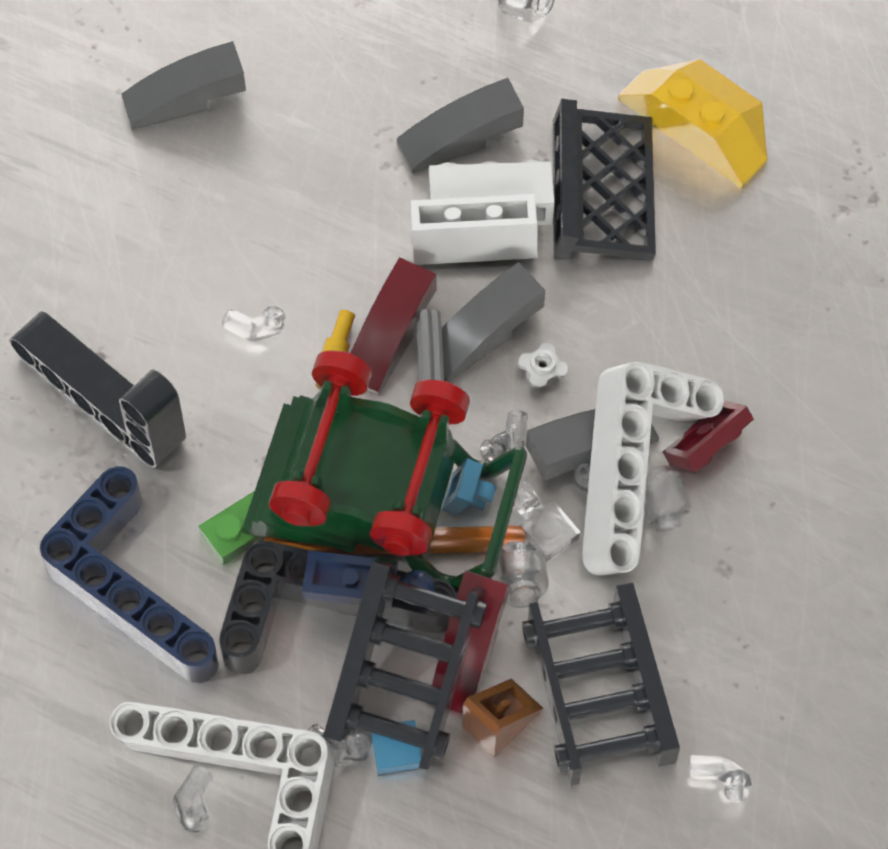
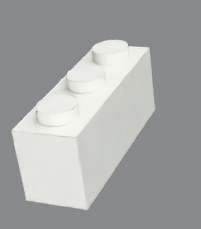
(496, 179)
(474, 229)

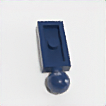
(344, 578)

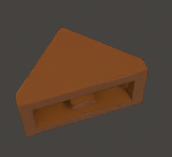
(499, 714)

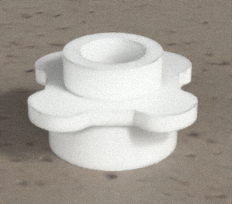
(539, 376)

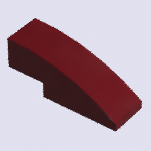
(393, 320)
(481, 640)

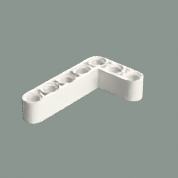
(629, 398)
(241, 754)

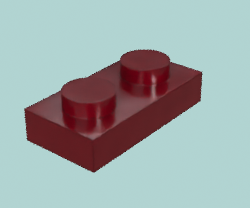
(707, 436)

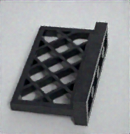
(569, 186)

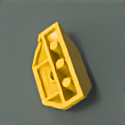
(703, 115)

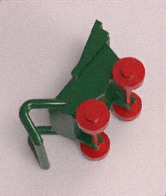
(370, 471)

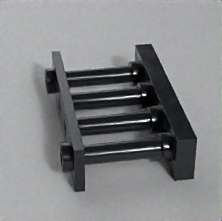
(633, 654)
(360, 672)

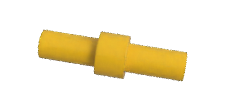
(340, 334)

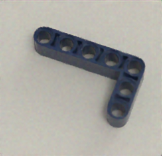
(118, 585)

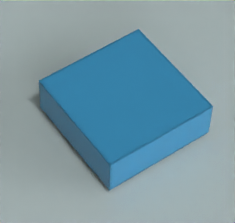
(394, 755)

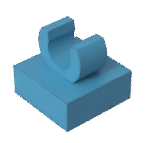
(467, 489)

